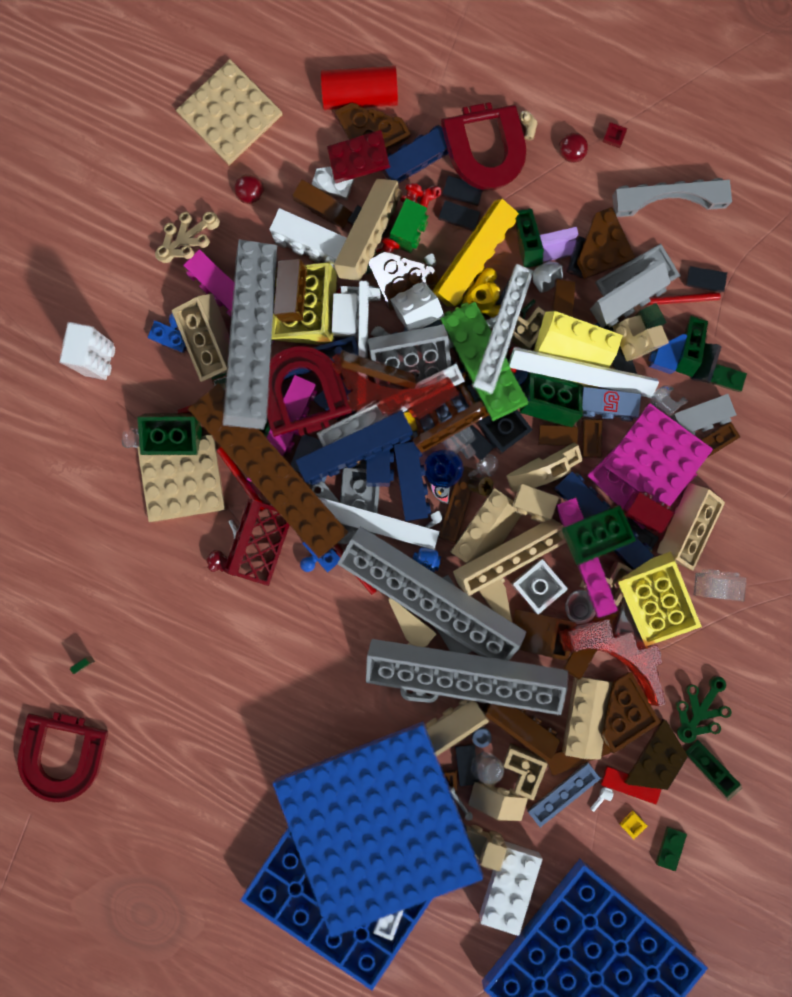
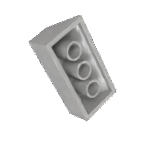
(631, 294)

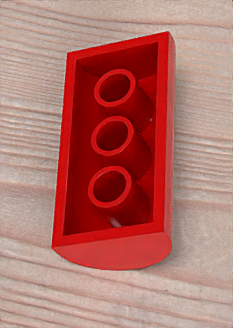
(359, 86)

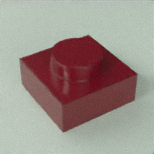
(614, 135)

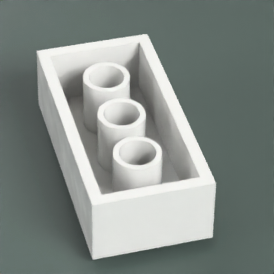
(306, 237)
(87, 351)
(511, 889)

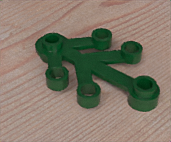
(700, 712)

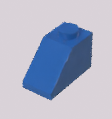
(668, 356)

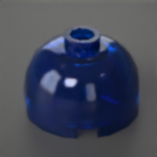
(444, 468)

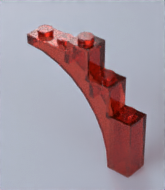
(421, 400)
(623, 646)

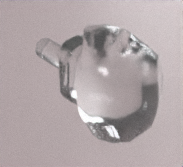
(130, 438)
(487, 466)

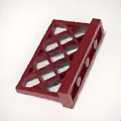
(242, 539)

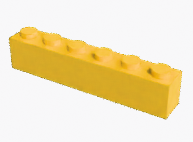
(475, 252)

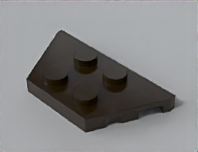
(659, 760)

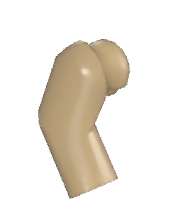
(529, 123)

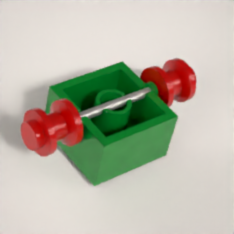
(409, 223)

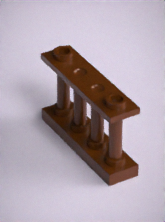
(453, 425)

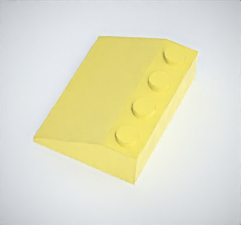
(318, 309)
(577, 340)
(659, 600)

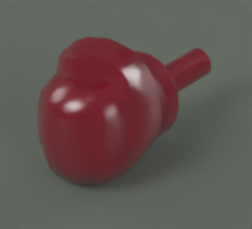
(216, 561)

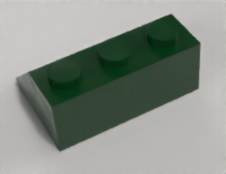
(553, 399)
(169, 434)

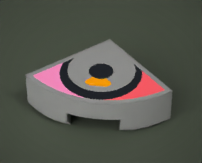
(440, 493)

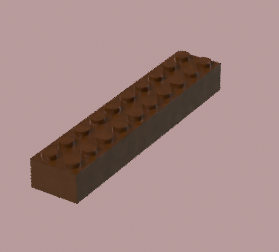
(271, 475)

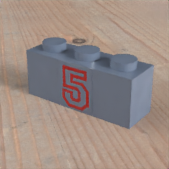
(610, 404)

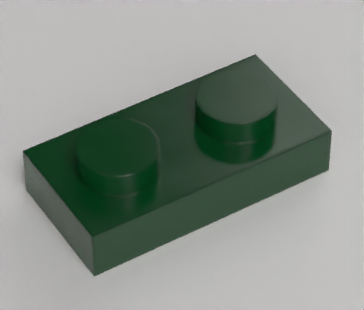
(728, 378)
(671, 848)

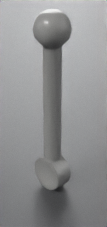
(468, 815)

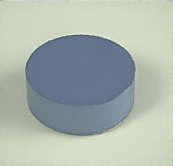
(481, 737)

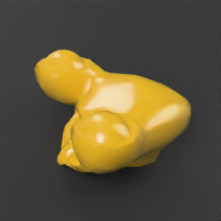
(484, 293)

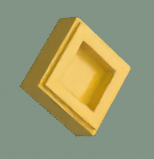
(633, 824)

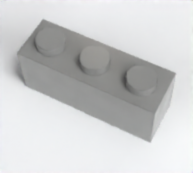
(706, 414)

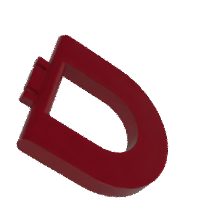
(460, 151)
(332, 385)
(31, 749)

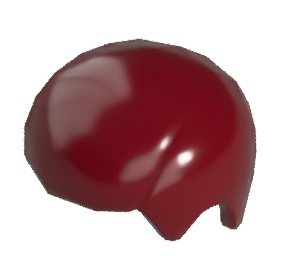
(573, 147)
(248, 188)

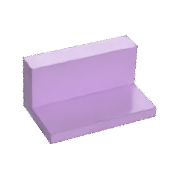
(559, 244)

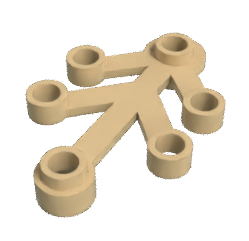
(184, 238)

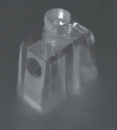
(461, 442)

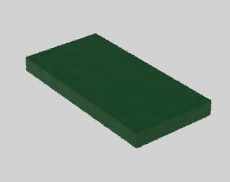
(598, 535)

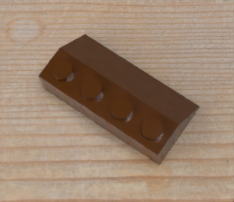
(524, 729)

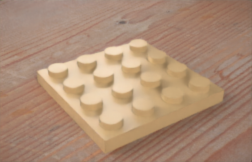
(229, 112)
(182, 483)

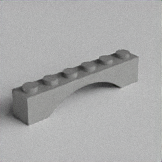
(709, 194)

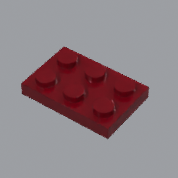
(358, 156)

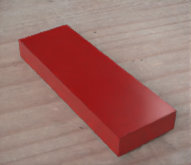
(615, 780)

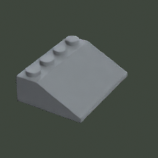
(414, 351)

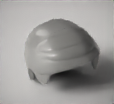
(545, 275)
(579, 607)

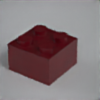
(648, 512)

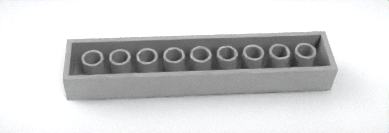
(250, 335)
(430, 597)
(466, 676)

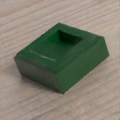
(79, 666)

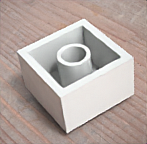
(417, 307)
(345, 316)
(539, 586)

